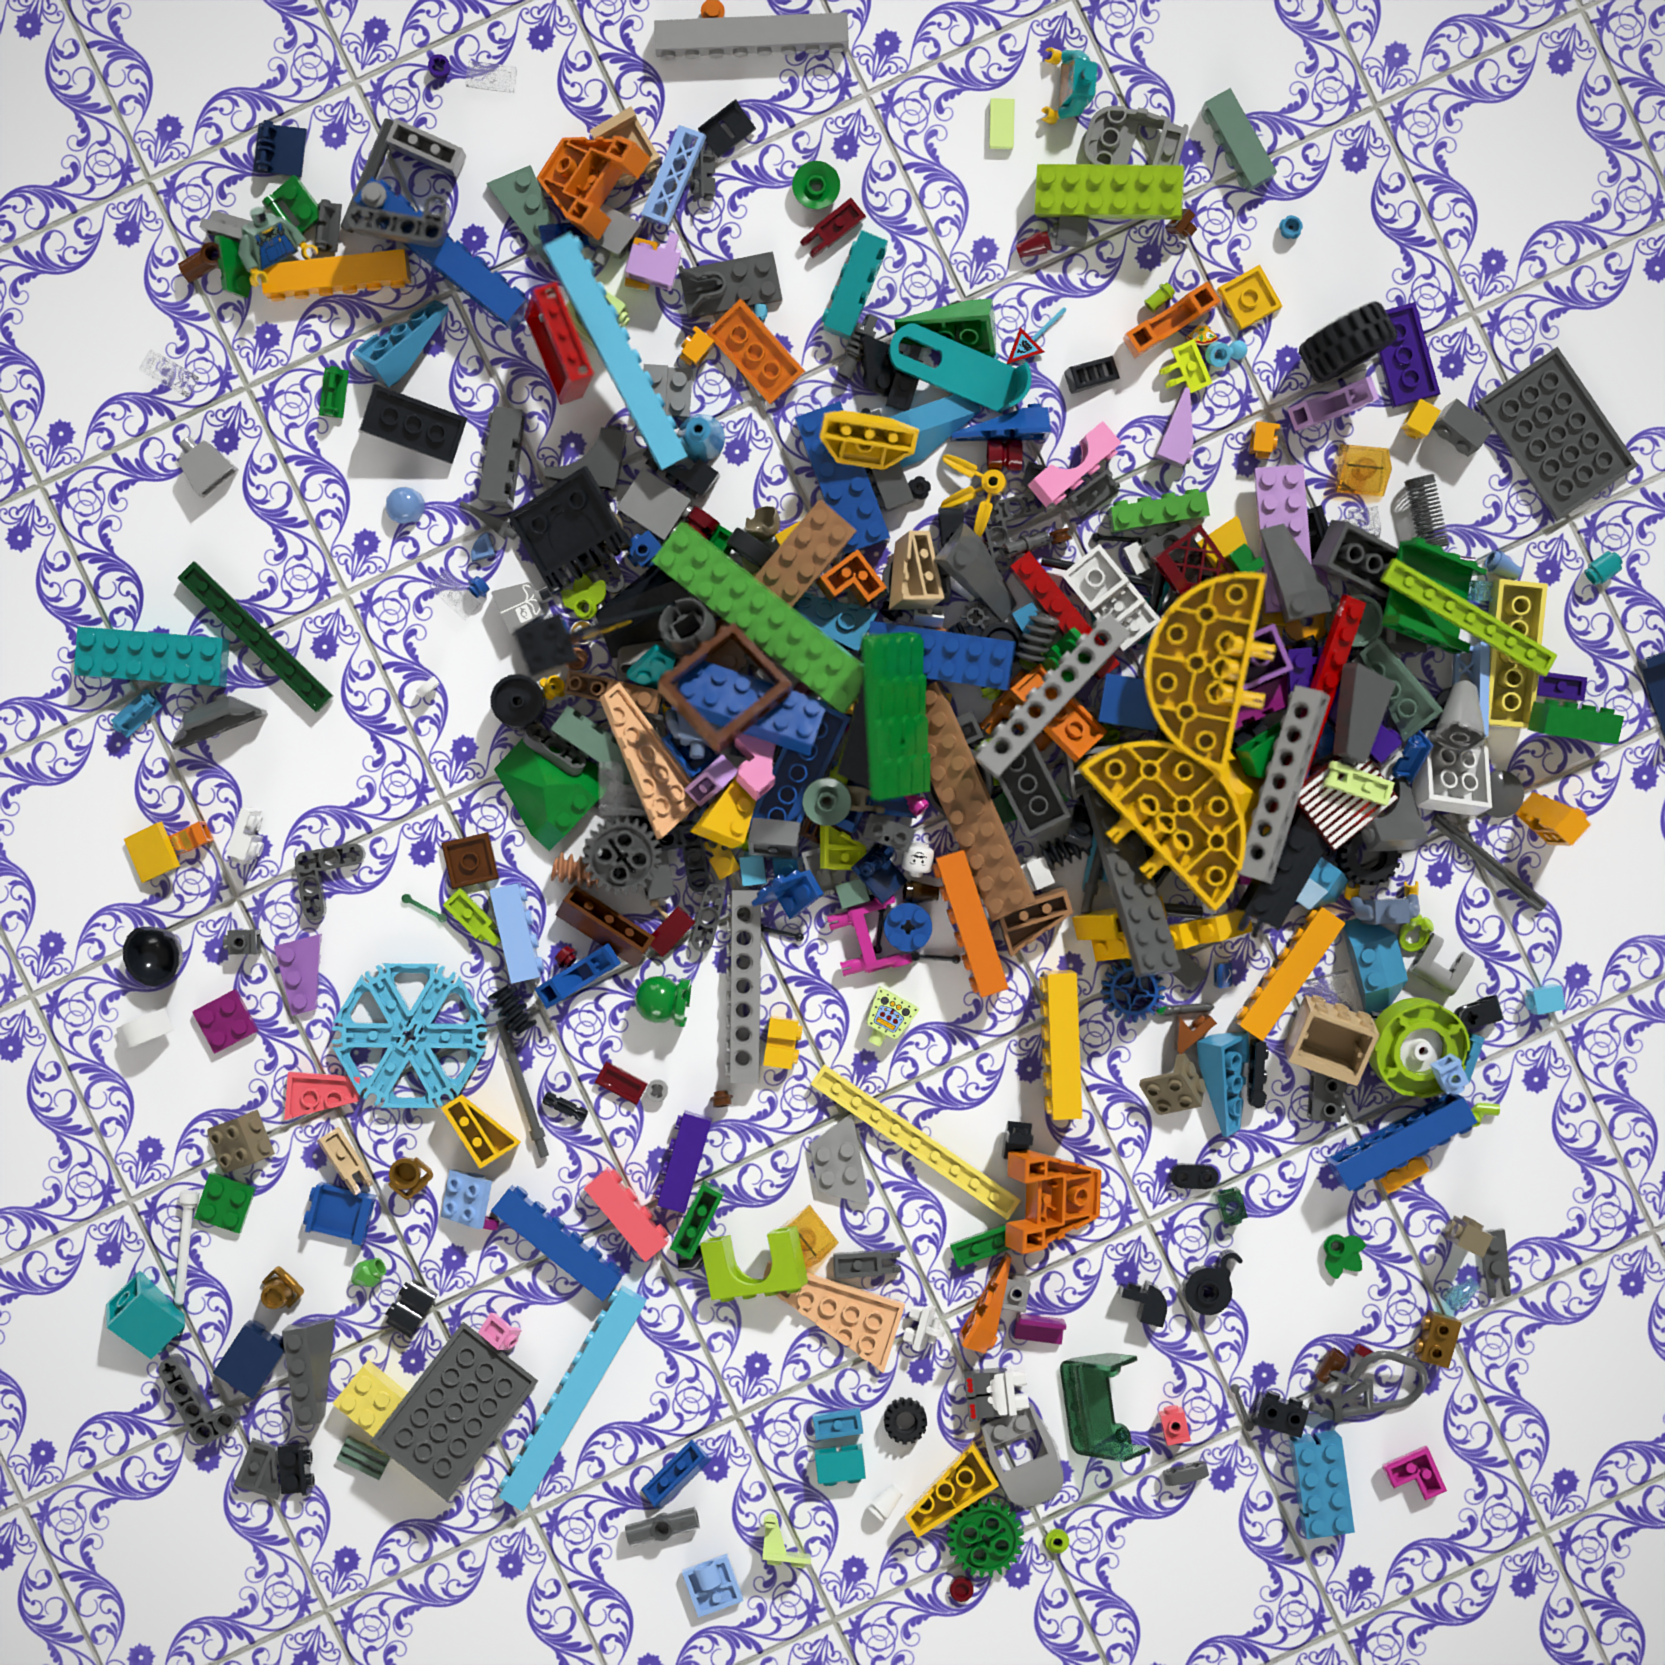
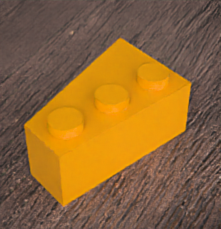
(1553, 820)

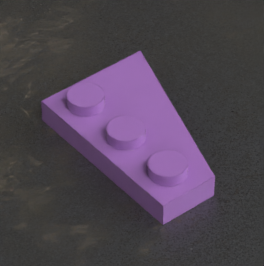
(300, 971)

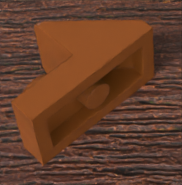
(1187, 1036)

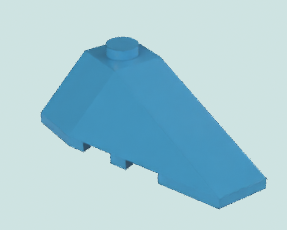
(394, 353)
(936, 423)
(1222, 1067)

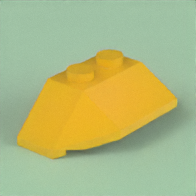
(867, 439)

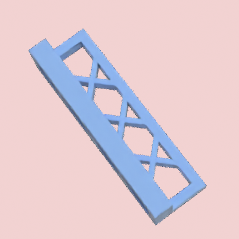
(670, 172)
(1479, 676)

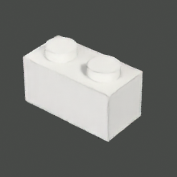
(1136, 559)
(929, 617)

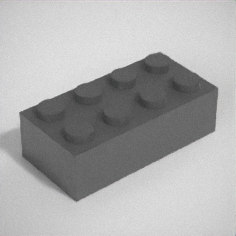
(1355, 558)
(1032, 790)

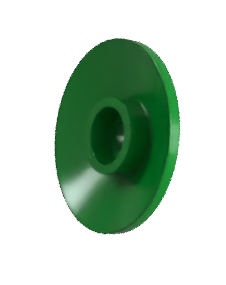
(816, 173)

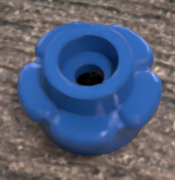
(478, 587)

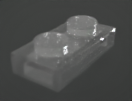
(491, 76)

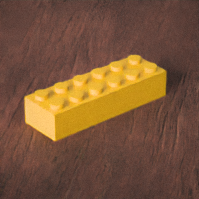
(1062, 1044)

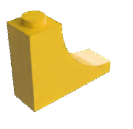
(1100, 924)

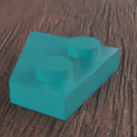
(651, 666)

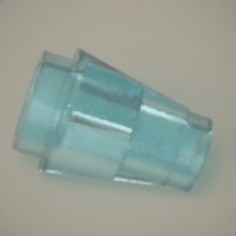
(1461, 1294)

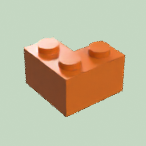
(855, 574)

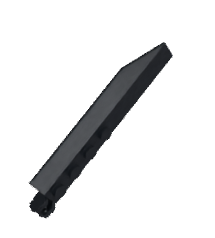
(1297, 861)

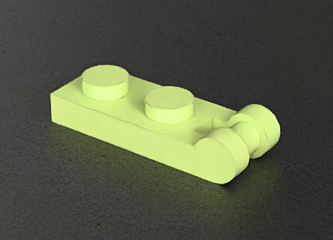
(1359, 783)

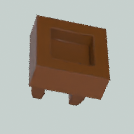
(1182, 226)

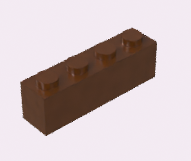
(605, 925)

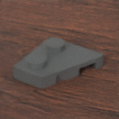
(259, 1470)

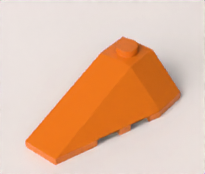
(983, 1322)

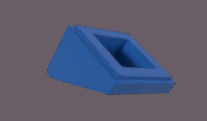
(1222, 975)

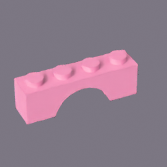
(1054, 481)

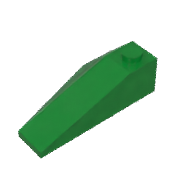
(964, 322)

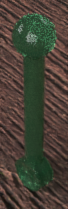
(406, 898)

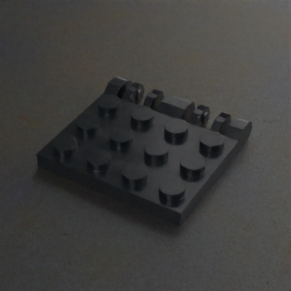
(566, 527)

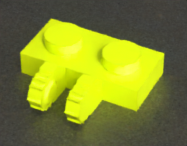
(1190, 365)

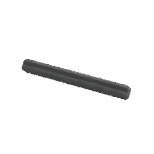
(371, 168)

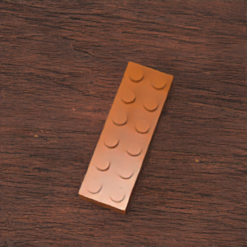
(971, 923)

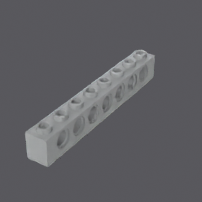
(1114, 634)
(1294, 775)
(751, 1070)

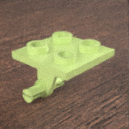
(774, 1547)

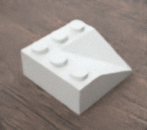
(1454, 779)

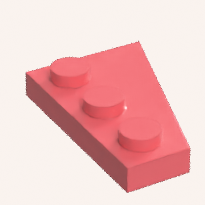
(317, 1092)

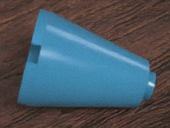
(705, 444)

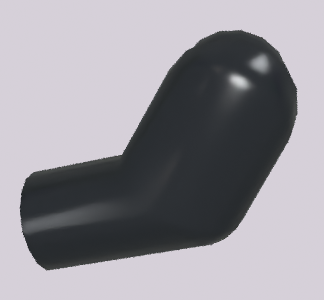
(693, 1264)

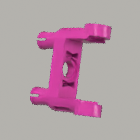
(867, 962)

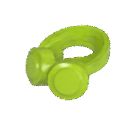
(1424, 933)

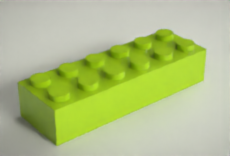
(1110, 191)

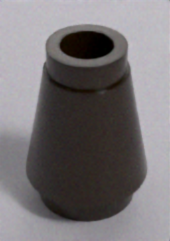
(919, 892)

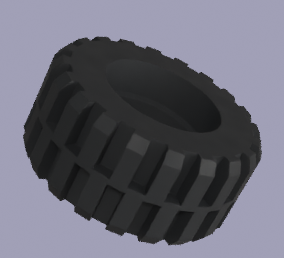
(1347, 342)

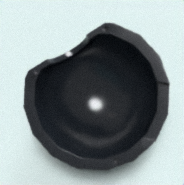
(152, 955)

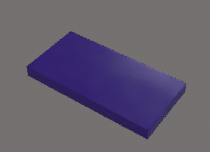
(1407, 360)

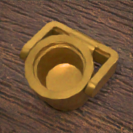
(406, 1174)
(280, 1289)

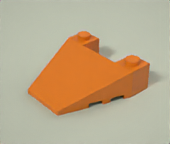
(585, 172)
(1058, 1199)

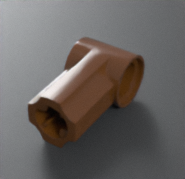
(200, 262)

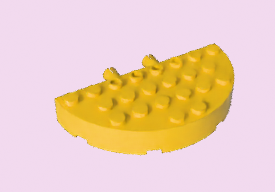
(1200, 664)
(1177, 809)

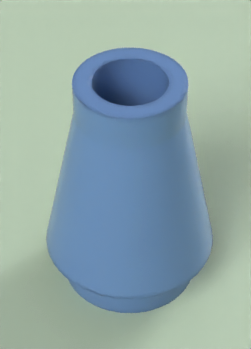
(1502, 565)

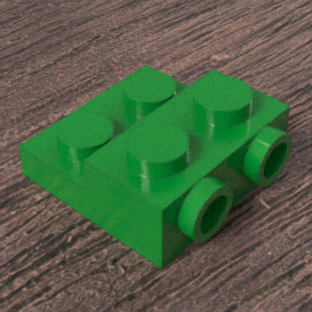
(1065, 644)

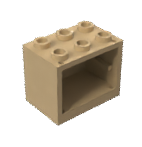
(1331, 1039)

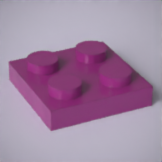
(225, 1021)

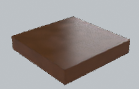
(470, 860)

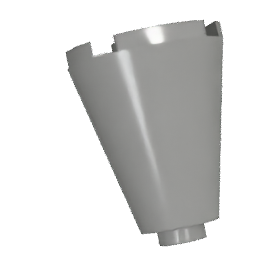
(1461, 718)

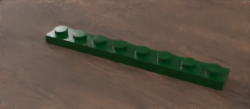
(255, 636)

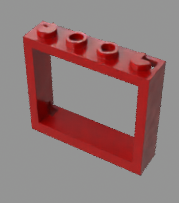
(558, 343)

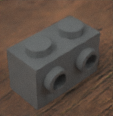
(1462, 427)
(1325, 1098)

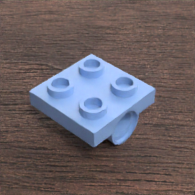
(466, 1198)
(712, 1585)

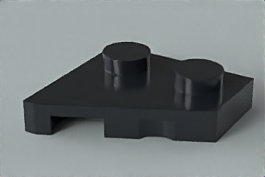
(877, 366)

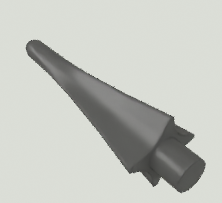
(501, 527)
(1189, 574)

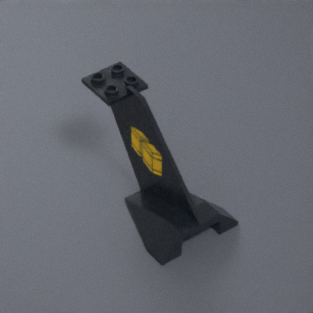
(623, 621)

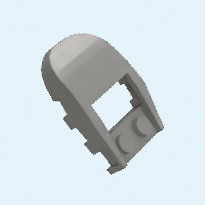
(1115, 129)
(1035, 1479)

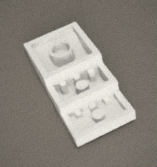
(1107, 591)

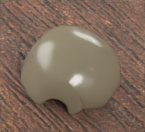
(764, 524)

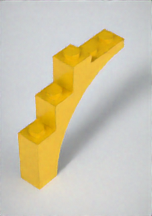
(1184, 934)

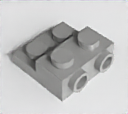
(674, 387)

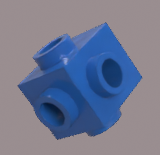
(639, 542)

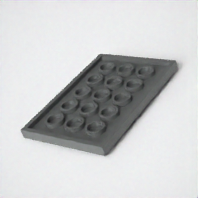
(1557, 433)
(454, 1411)

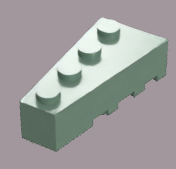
(590, 739)

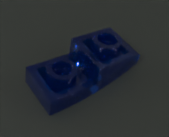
(552, 232)

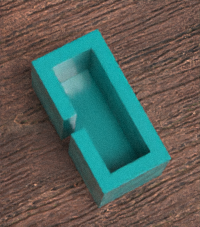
(840, 1466)

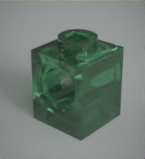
(1226, 1196)

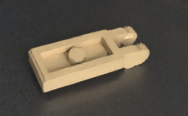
(344, 1159)

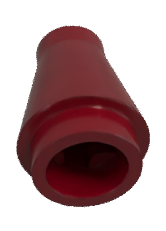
(1034, 245)

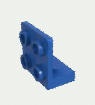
(793, 892)

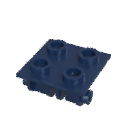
(280, 149)
(879, 872)

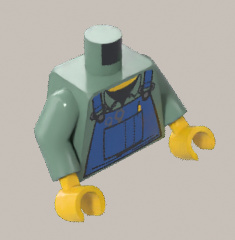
(267, 242)

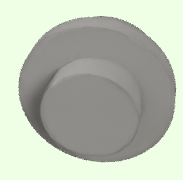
(373, 194)

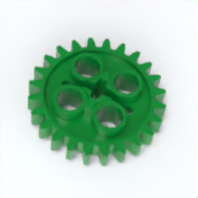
(994, 1557)

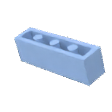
(515, 932)

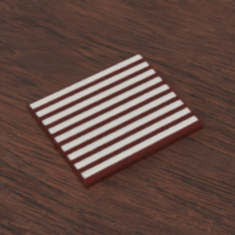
(1335, 812)

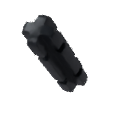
(565, 1106)

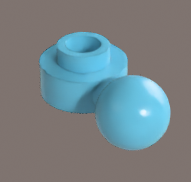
(1236, 350)

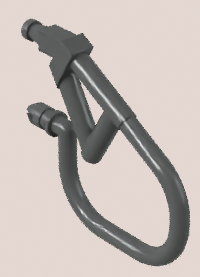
(1337, 1412)

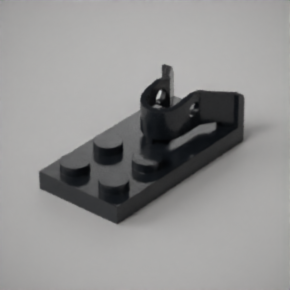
(412, 424)

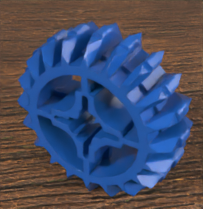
(1130, 1001)

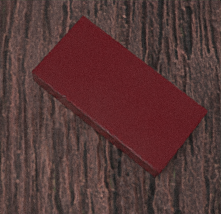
(671, 931)
(621, 1082)

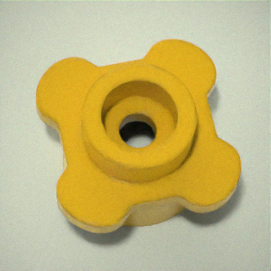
(558, 685)

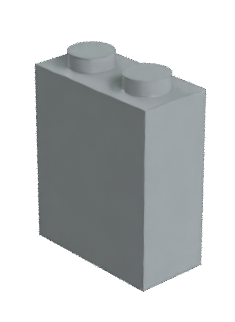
(654, 505)

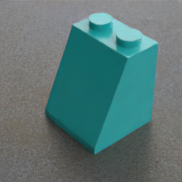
(144, 1316)

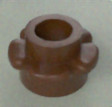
(721, 1099)

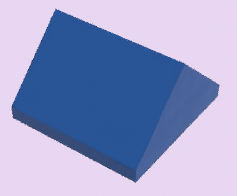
(682, 755)

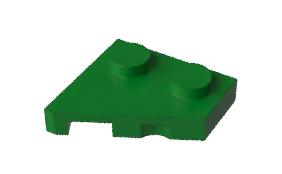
(233, 272)

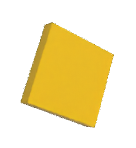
(1249, 297)
(151, 852)

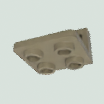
(1175, 1090)
(240, 1141)

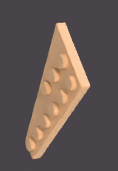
(650, 763)
(849, 1314)

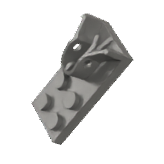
(720, 285)

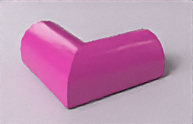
(1417, 1466)

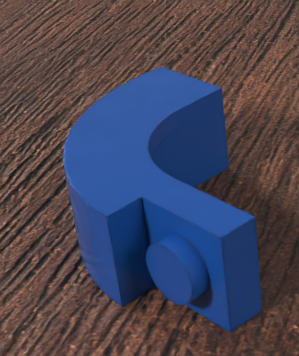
(577, 976)

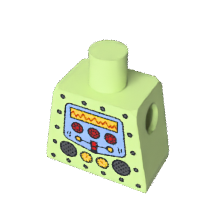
(889, 1016)

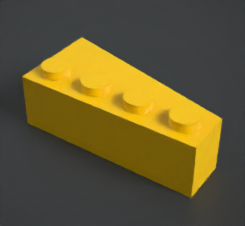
(954, 1489)

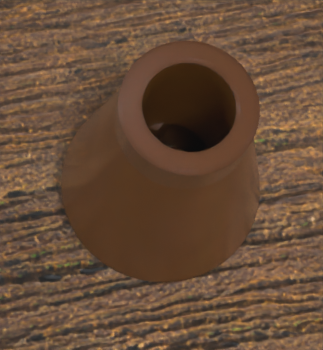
(1332, 1361)

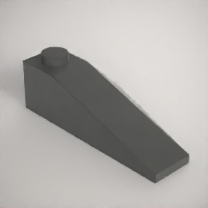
(973, 568)

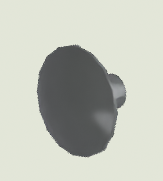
(1506, 794)

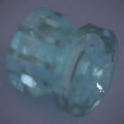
(1480, 591)

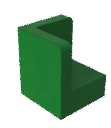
(1243, 560)

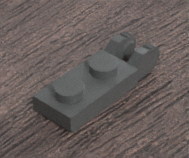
(864, 1263)
(1496, 1264)

